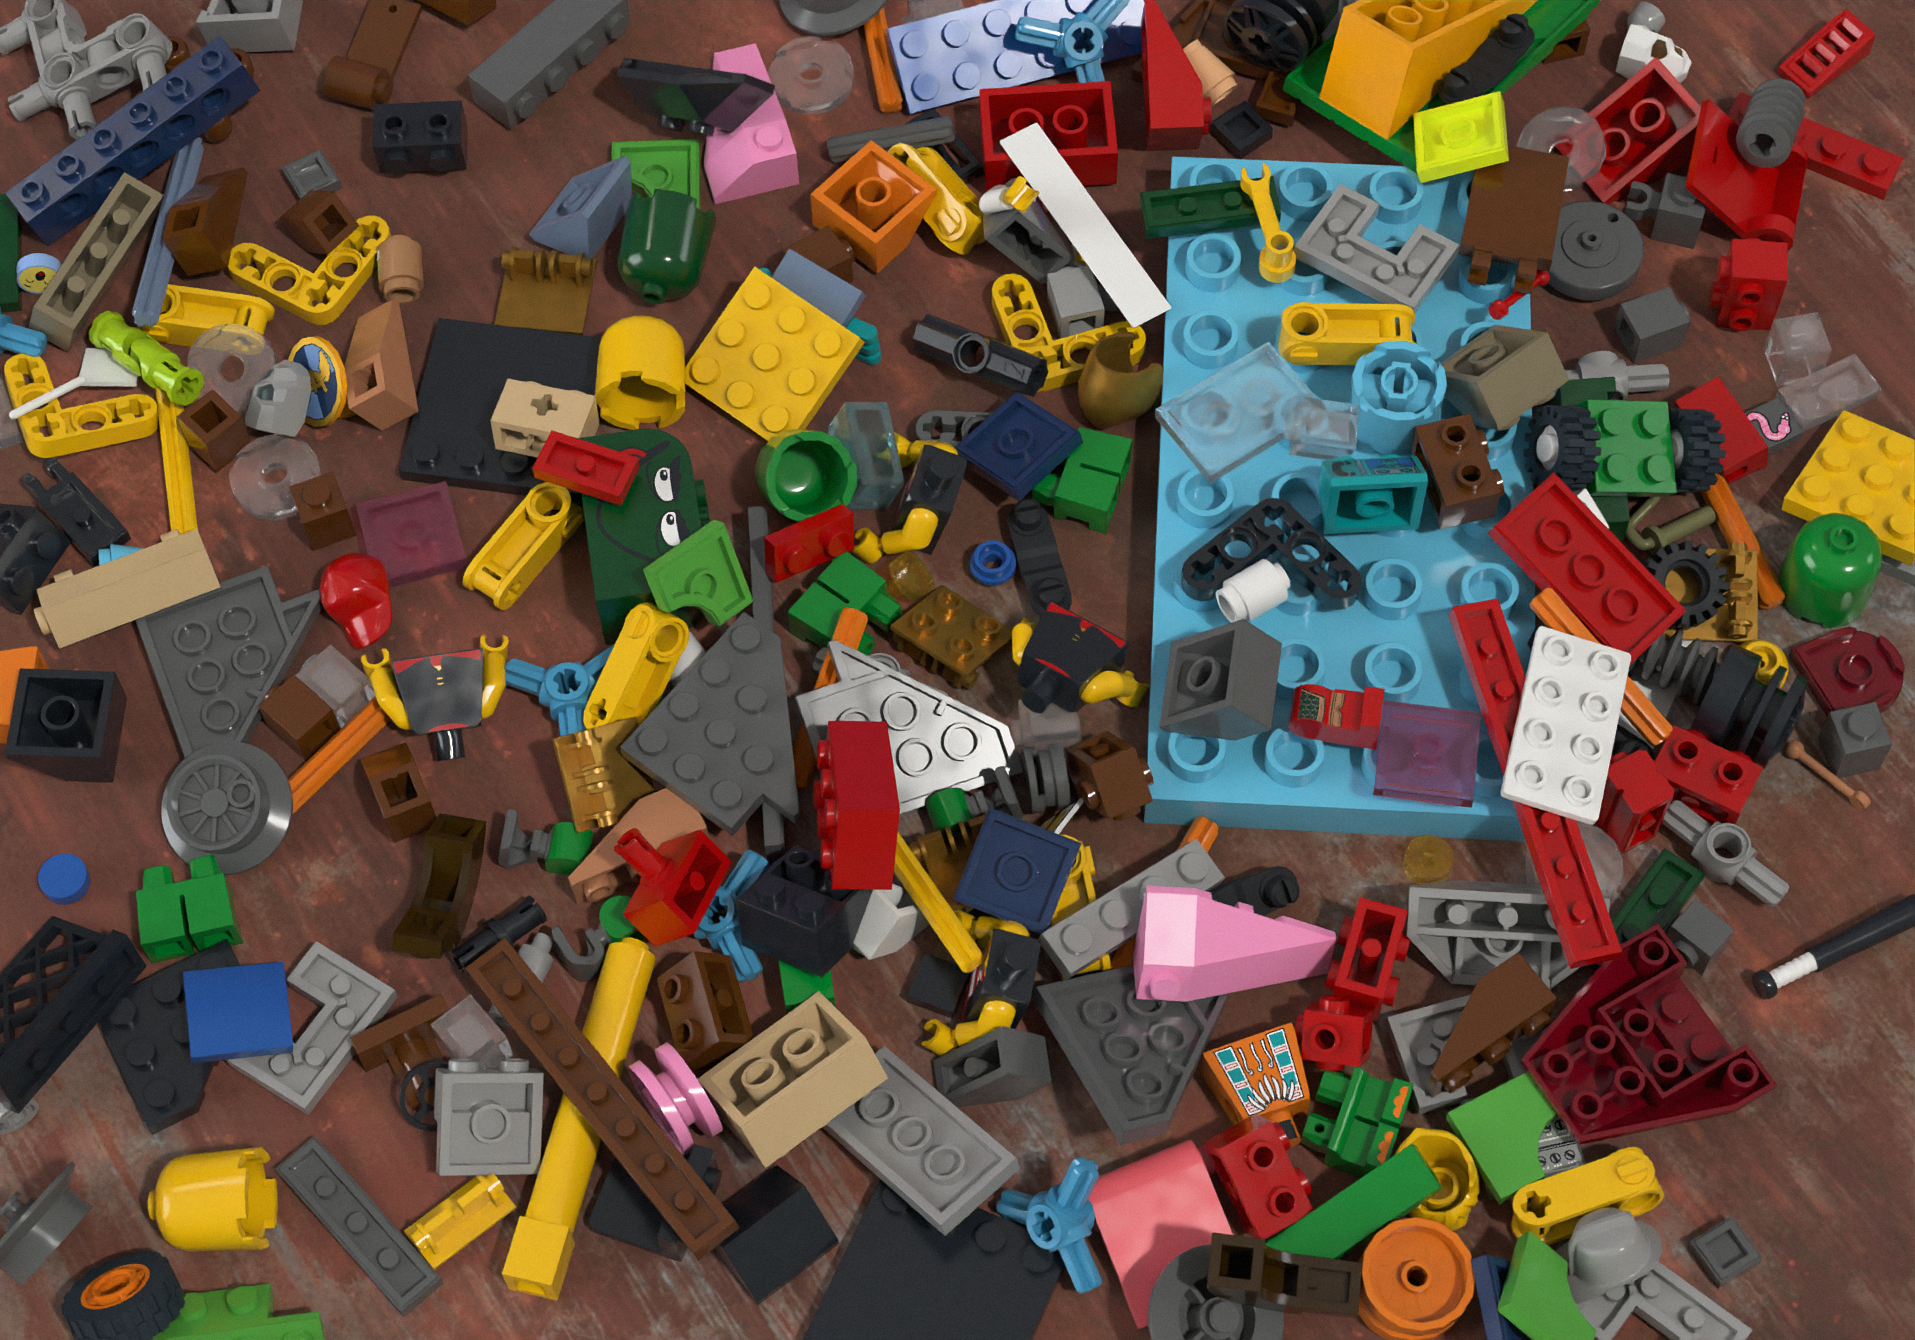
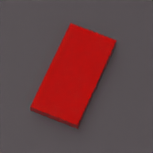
(1588, 567)

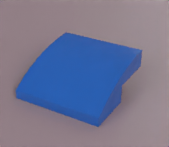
(237, 1012)

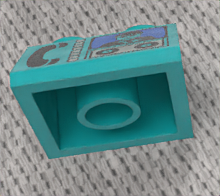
(1371, 494)

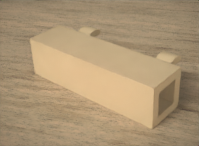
(125, 588)

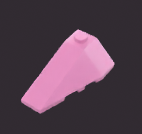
(760, 150)
(1206, 948)

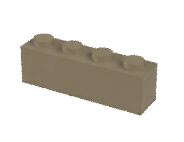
(95, 261)

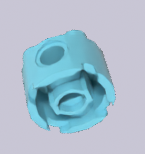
(1396, 392)

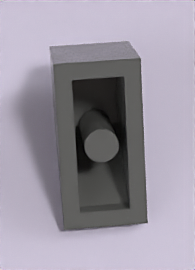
(994, 1068)

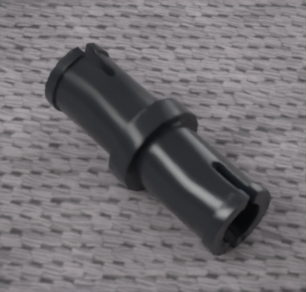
(511, 926)

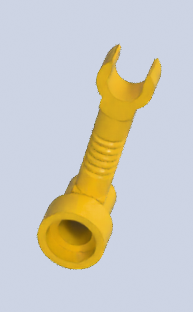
(1277, 257)

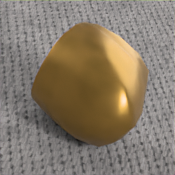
(1111, 389)

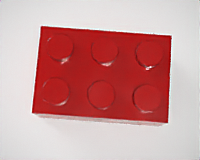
(1072, 116)
(857, 805)

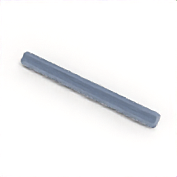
(159, 258)

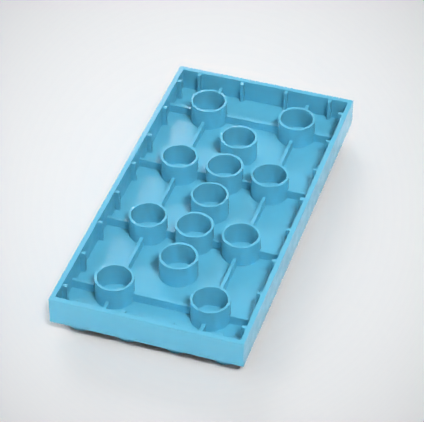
(1410, 579)

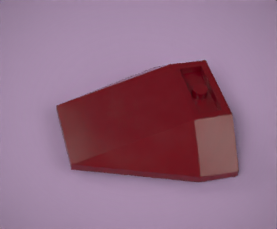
(1640, 1051)

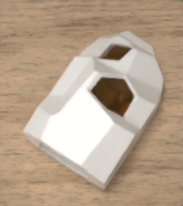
(1643, 46)

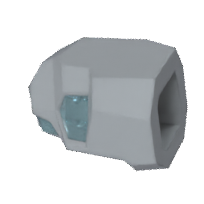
(280, 400)

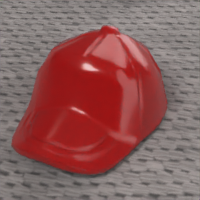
(357, 597)

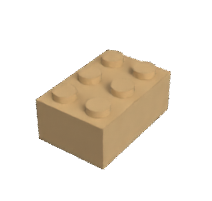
(792, 1079)

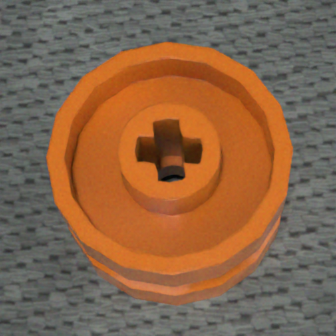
(1433, 1258)

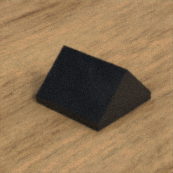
(777, 1234)

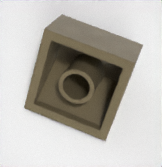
(1503, 375)

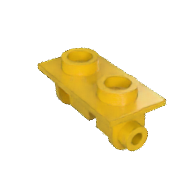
(460, 1219)

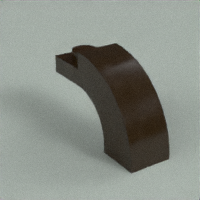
(444, 889)
(1280, 1281)

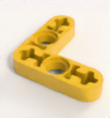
(311, 285)
(1043, 344)
(65, 424)

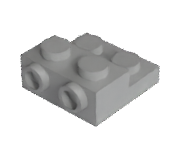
(488, 1118)

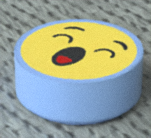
(36, 272)

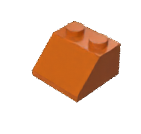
(873, 205)

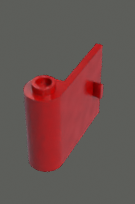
(1744, 196)

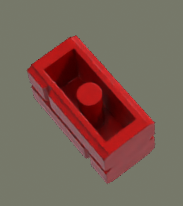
(1633, 800)

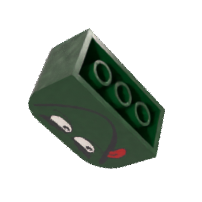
(654, 518)

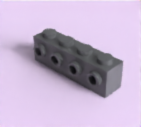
(545, 56)

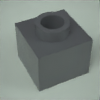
(1700, 936)

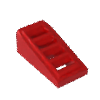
(1843, 32)

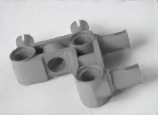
(81, 71)

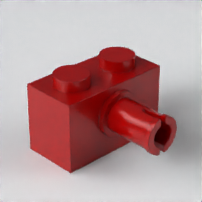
(673, 884)

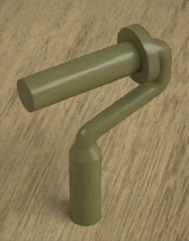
(1657, 538)

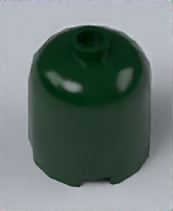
(664, 245)

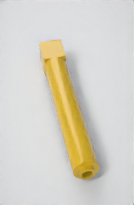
(544, 1236)

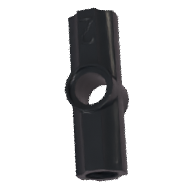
(1001, 361)

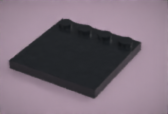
(461, 389)
(919, 1285)

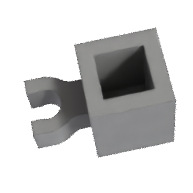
(1077, 300)

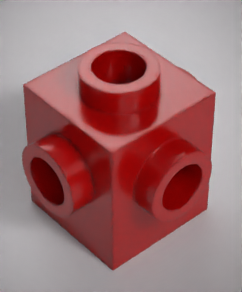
(1335, 1033)

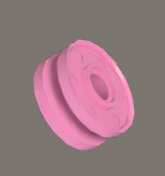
(675, 1098)

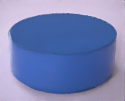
(64, 879)

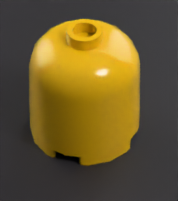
(640, 373)
(215, 1201)

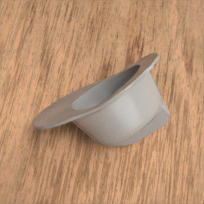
(1608, 1252)

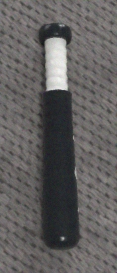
(1850, 941)

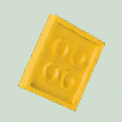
(771, 358)
(1862, 474)

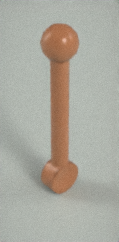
(1858, 799)

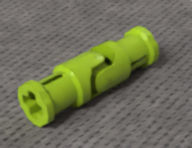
(146, 357)

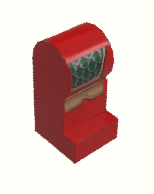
(1337, 715)

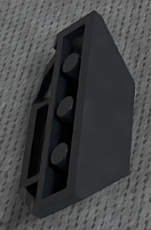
(693, 95)

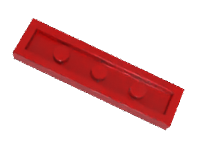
(1839, 154)

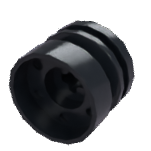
(1277, 31)
(1750, 706)

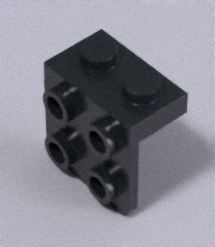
(27, 553)
(631, 1218)

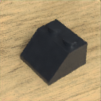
(67, 723)

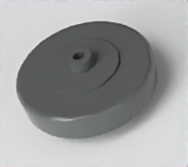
(1595, 251)

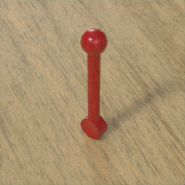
(1499, 308)

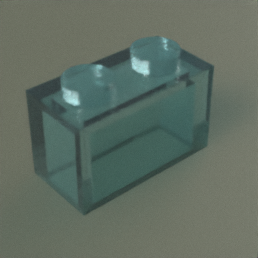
(871, 442)

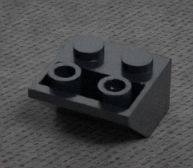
(798, 915)

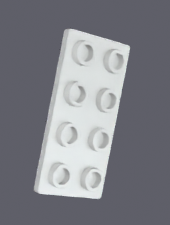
(1566, 725)

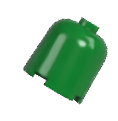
(805, 473)
(1831, 570)

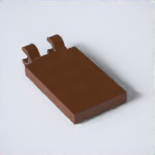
(1514, 215)

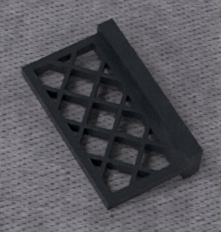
(70, 1015)

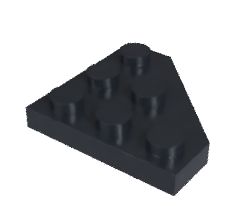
(152, 1041)

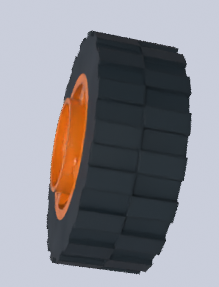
(124, 1299)

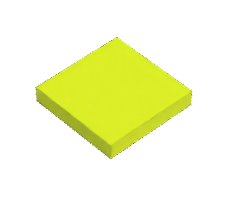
(1460, 137)

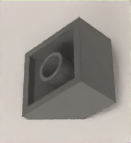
(1222, 683)

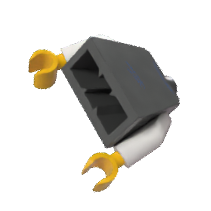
(1026, 230)

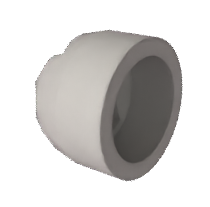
(1648, 15)

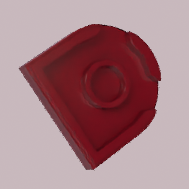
(1850, 669)

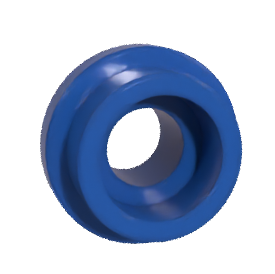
(992, 552)

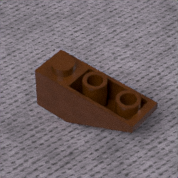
(205, 221)
(1499, 1011)

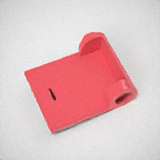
(1154, 1214)

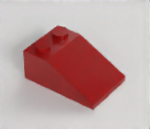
(1172, 90)
(1646, 131)

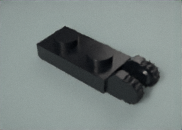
(76, 511)

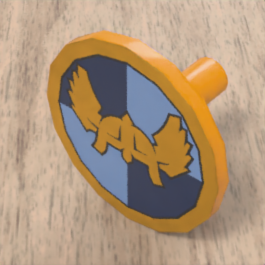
(328, 381)

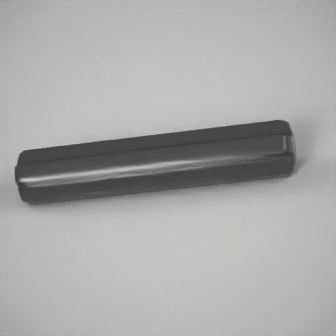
(916, 134)

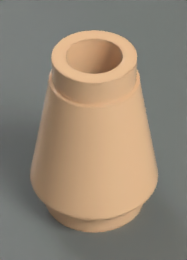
(1214, 74)

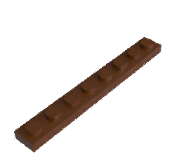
(603, 1099)

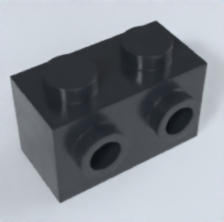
(420, 137)

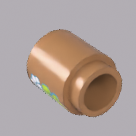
(400, 269)

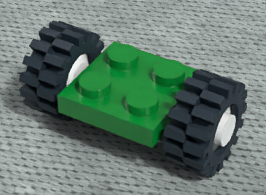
(1625, 448)

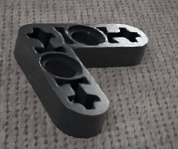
(1269, 541)

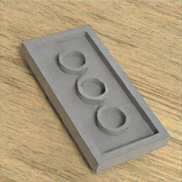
(923, 1146)

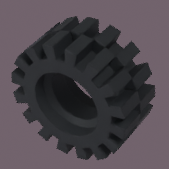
(1703, 568)

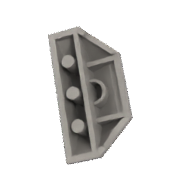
(1481, 924)

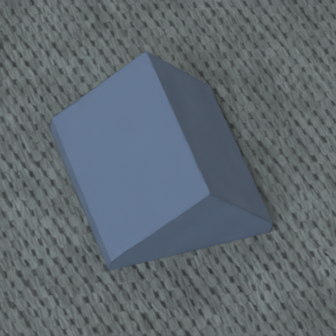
(587, 210)

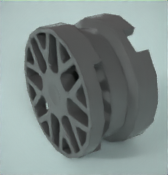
(1051, 778)

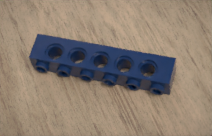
(133, 140)

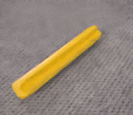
(176, 465)
(936, 909)

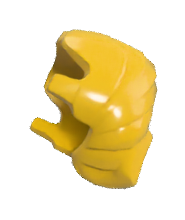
(1454, 1170)

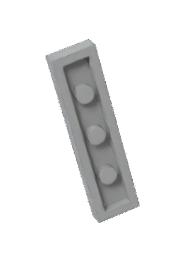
(1116, 915)

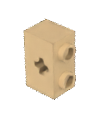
(532, 410)

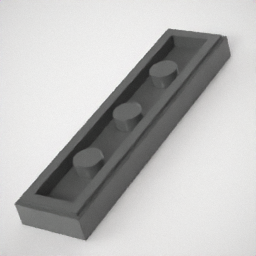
(359, 1226)

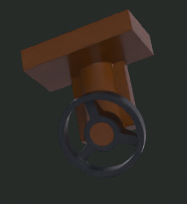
(412, 1053)

